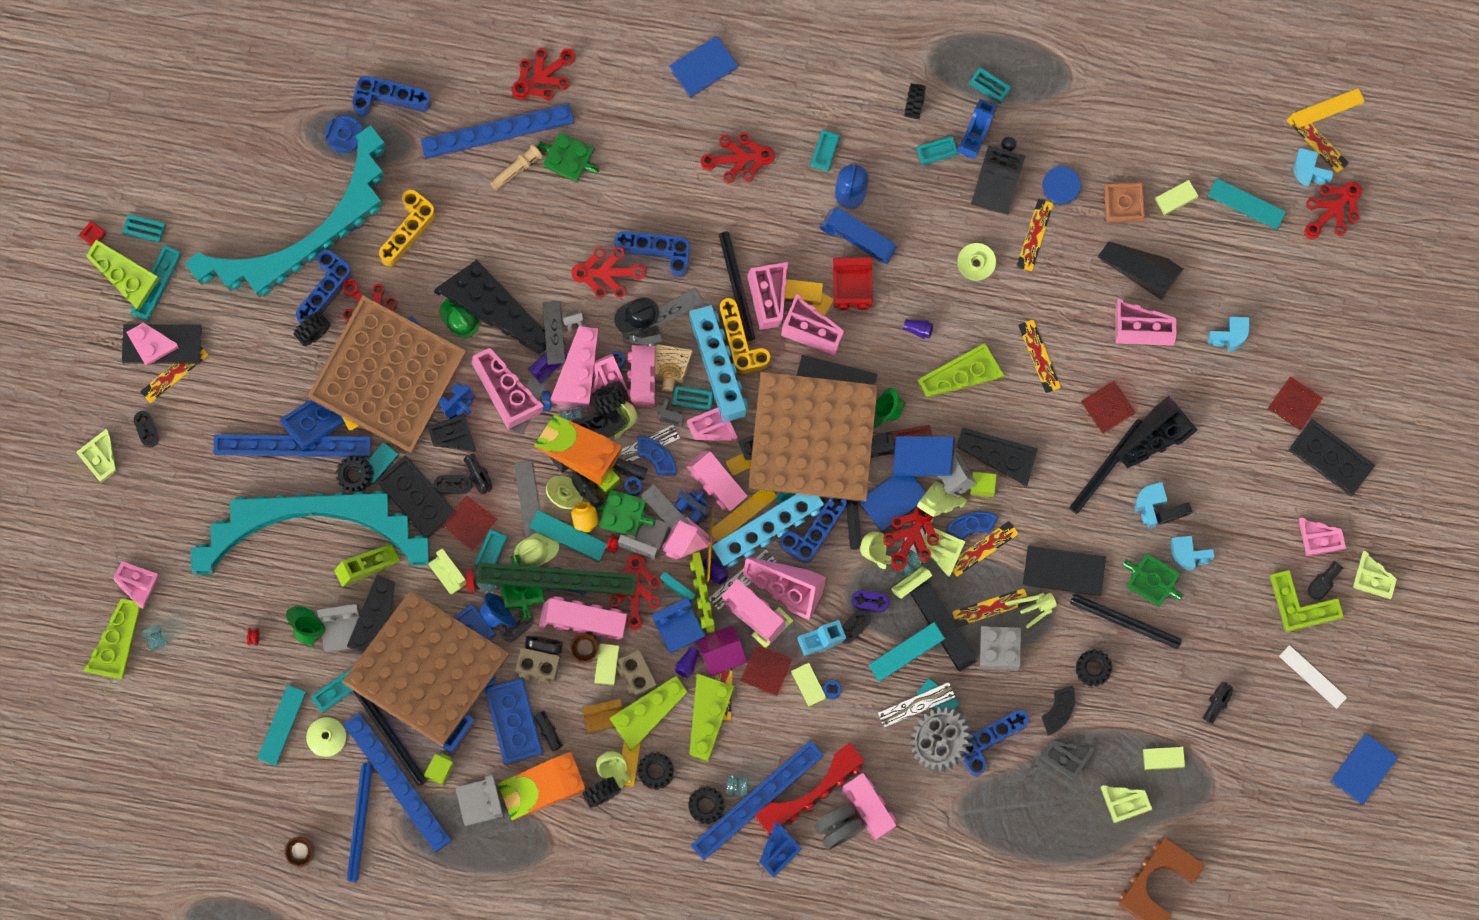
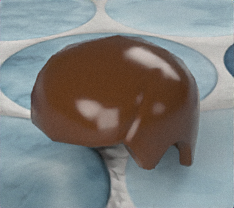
(585, 648)
(299, 851)

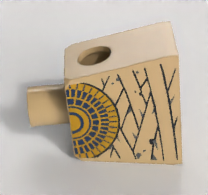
(671, 365)

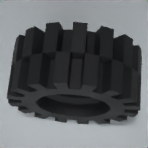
(915, 101)
(311, 329)
(609, 397)
(366, 474)
(1098, 656)
(660, 782)
(601, 792)
(701, 793)

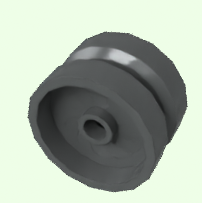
(840, 829)

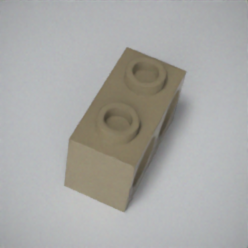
(539, 661)
(641, 672)

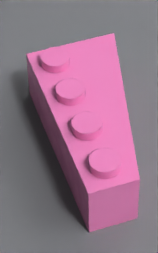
(576, 377)
(505, 390)
(583, 618)

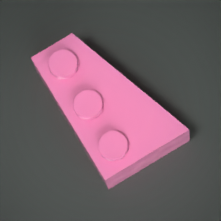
(767, 292)
(1143, 326)
(811, 328)
(642, 376)
(716, 480)
(753, 611)
(869, 806)

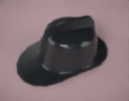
(636, 315)

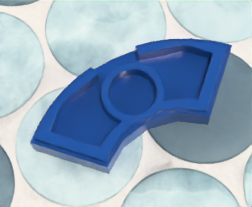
(657, 454)
(972, 523)

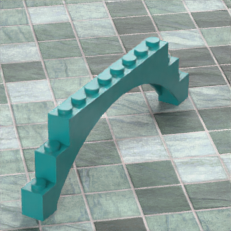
(273, 269)
(254, 514)

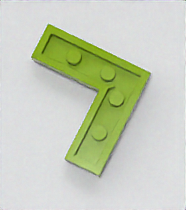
(1289, 608)

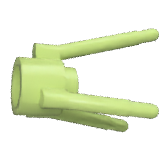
(1043, 602)

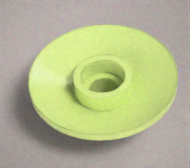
(980, 253)
(562, 492)
(329, 746)

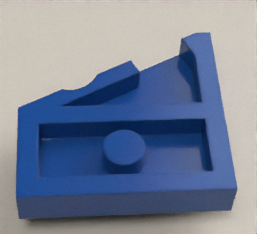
(778, 850)

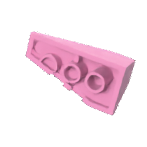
(684, 541)
(793, 586)

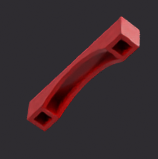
(843, 764)

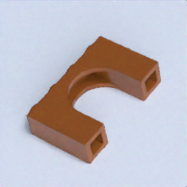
(1165, 856)

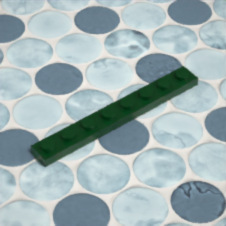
(556, 578)

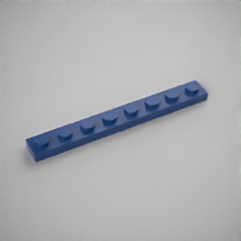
(497, 131)
(286, 446)
(397, 782)
(757, 800)

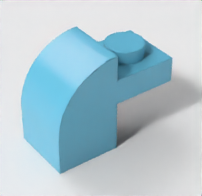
(1306, 171)
(1234, 337)
(1147, 500)
(1185, 556)
(822, 638)

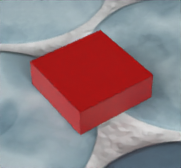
(92, 233)
(470, 581)

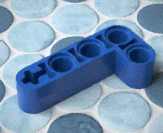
(392, 97)
(859, 234)
(651, 249)
(319, 291)
(817, 527)
(995, 738)

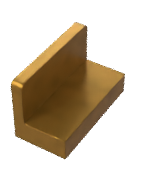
(598, 715)

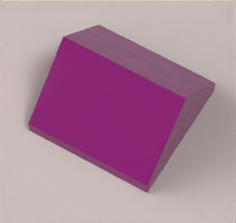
(721, 651)

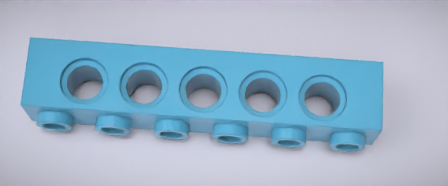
(728, 409)
(729, 559)

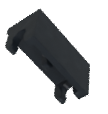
(882, 445)

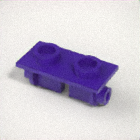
(542, 369)

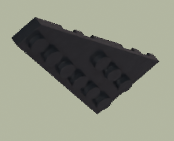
(489, 302)

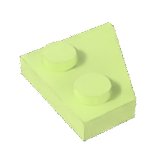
(938, 500)

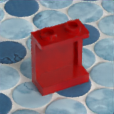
(852, 283)

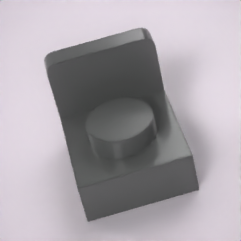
(672, 417)

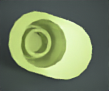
(536, 550)

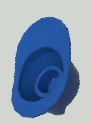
(851, 186)
(494, 611)

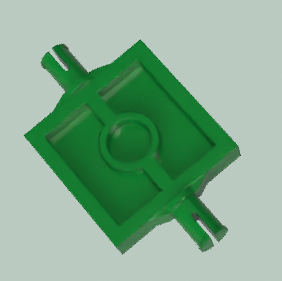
(568, 157)
(624, 514)
(1153, 580)
(521, 597)

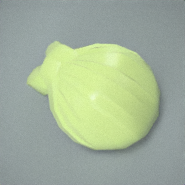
(629, 415)
(874, 549)
(613, 765)

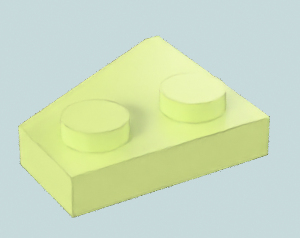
(99, 456)
(946, 551)
(1373, 578)
(1125, 803)

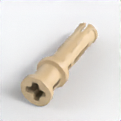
(523, 162)

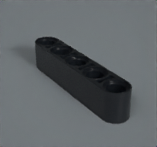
(935, 612)

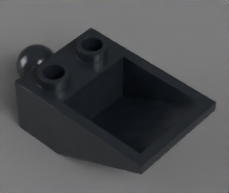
(998, 181)

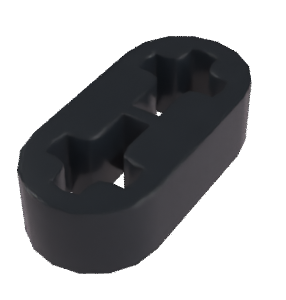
(142, 430)
(453, 479)
(1174, 513)
(519, 629)
(856, 630)
(544, 645)

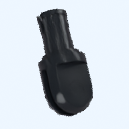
(478, 474)
(587, 489)
(1323, 582)
(1218, 701)

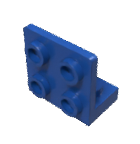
(678, 625)

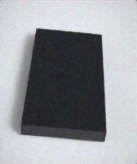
(186, 336)
(828, 370)
(1331, 457)
(415, 496)
(1064, 571)

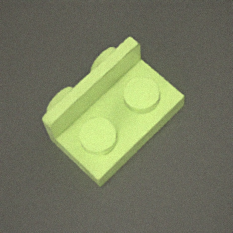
(447, 572)

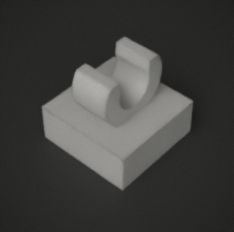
(571, 317)

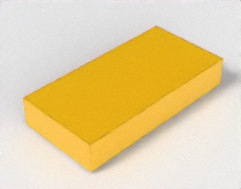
(808, 291)

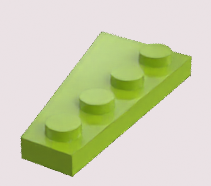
(124, 274)
(965, 371)
(702, 601)
(115, 644)
(708, 713)
(644, 714)

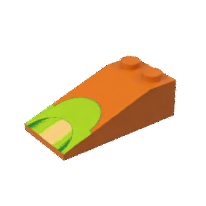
(579, 448)
(542, 786)

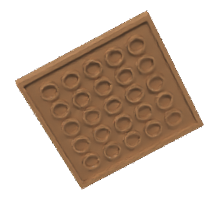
(386, 374)
(812, 436)
(426, 668)

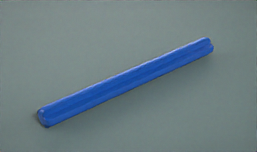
(359, 822)

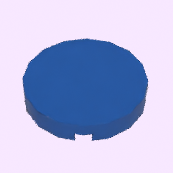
(341, 134)
(1061, 185)

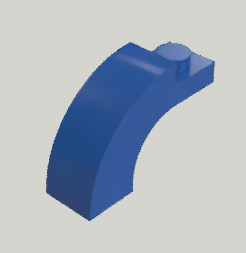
(977, 129)

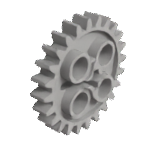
(927, 733)

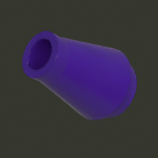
(920, 328)
(718, 573)
(687, 663)

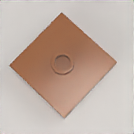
(1124, 202)

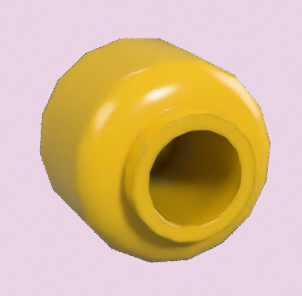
(584, 517)

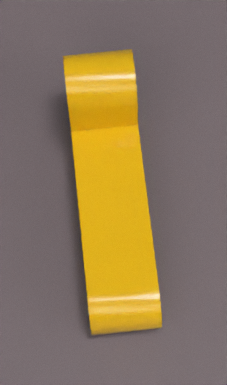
(403, 230)
(739, 336)

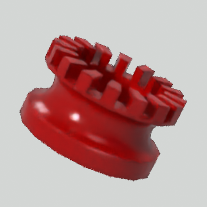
(612, 543)
(252, 636)

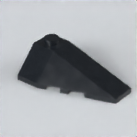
(1146, 269)
(603, 424)
(1159, 430)

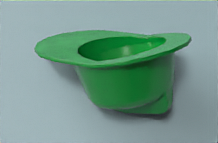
(458, 320)
(888, 407)
(305, 625)

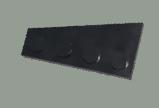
(1003, 455)
(373, 614)

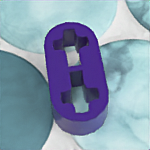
(868, 606)

